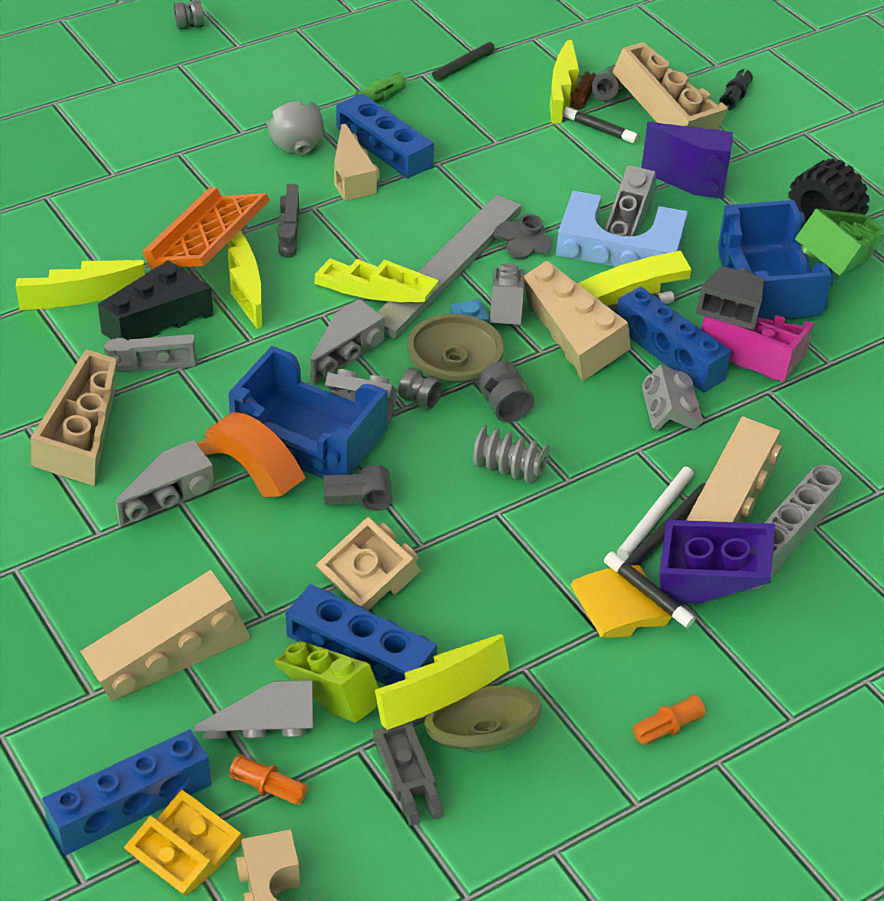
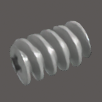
(509, 456)

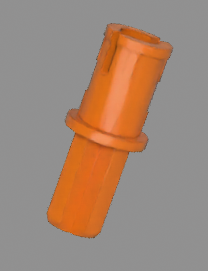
(669, 720)
(267, 780)

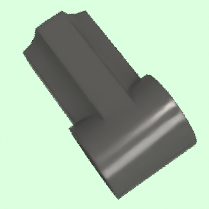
(369, 487)

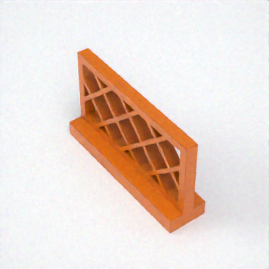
(203, 228)

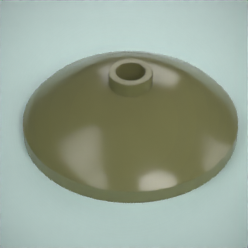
(454, 347)
(485, 719)

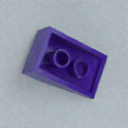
(688, 157)
(714, 558)

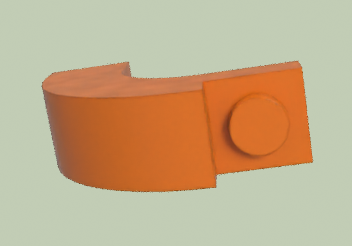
(257, 450)

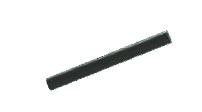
(657, 536)

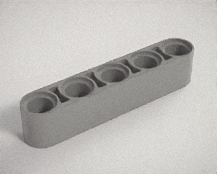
(802, 512)

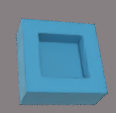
(472, 308)

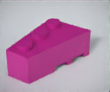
(769, 349)

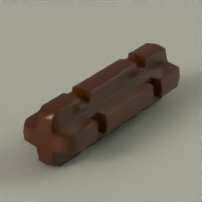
(582, 90)

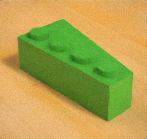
(840, 238)

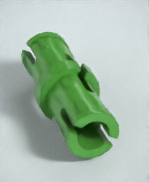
(388, 86)

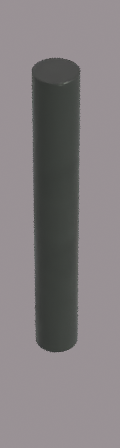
(463, 61)

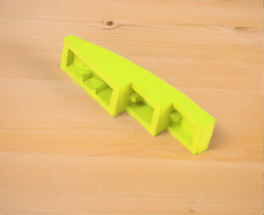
(563, 81)
(644, 272)
(245, 278)
(382, 283)
(78, 286)
(442, 682)

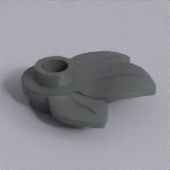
(524, 236)

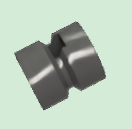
(505, 391)

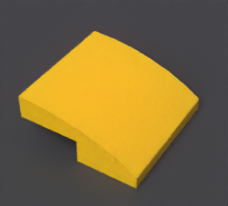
(616, 604)
(184, 843)

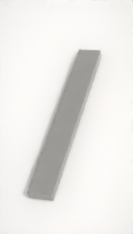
(452, 261)

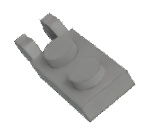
(152, 352)

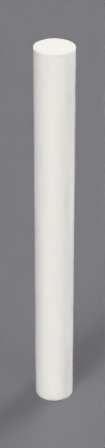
(655, 513)

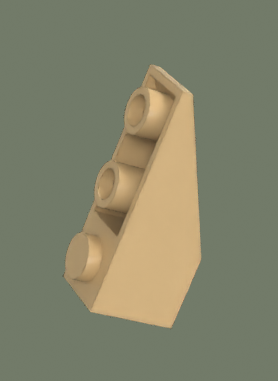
(353, 170)

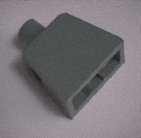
(732, 297)

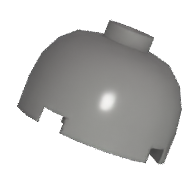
(296, 127)

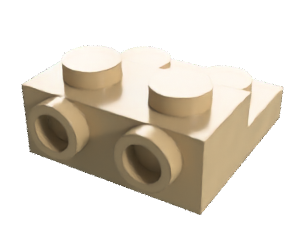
(369, 564)

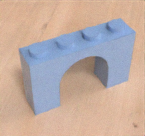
(585, 240)

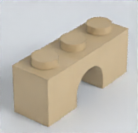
(268, 865)

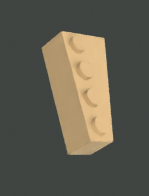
(666, 91)
(577, 320)
(76, 424)
(739, 474)
(167, 637)

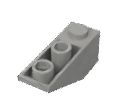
(632, 201)
(507, 294)
(347, 337)
(167, 481)
(274, 706)

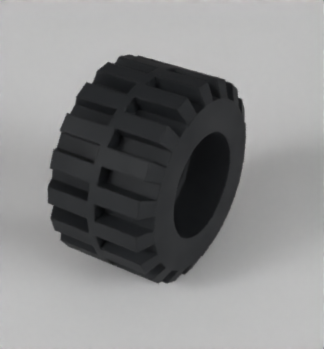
(829, 187)

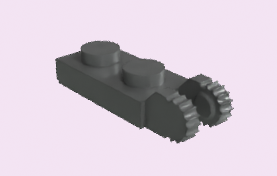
(289, 222)
(408, 770)

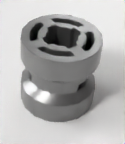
(182, 14)
(418, 387)

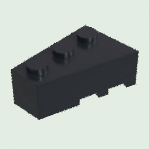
(155, 302)

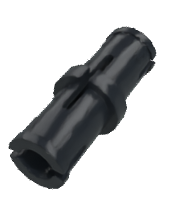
(736, 88)

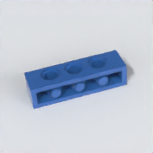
(386, 135)
(674, 339)
(354, 632)
(126, 791)

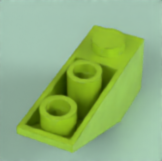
(338, 681)

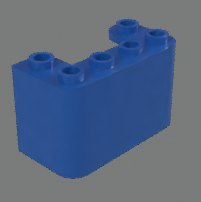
(765, 244)
(316, 426)

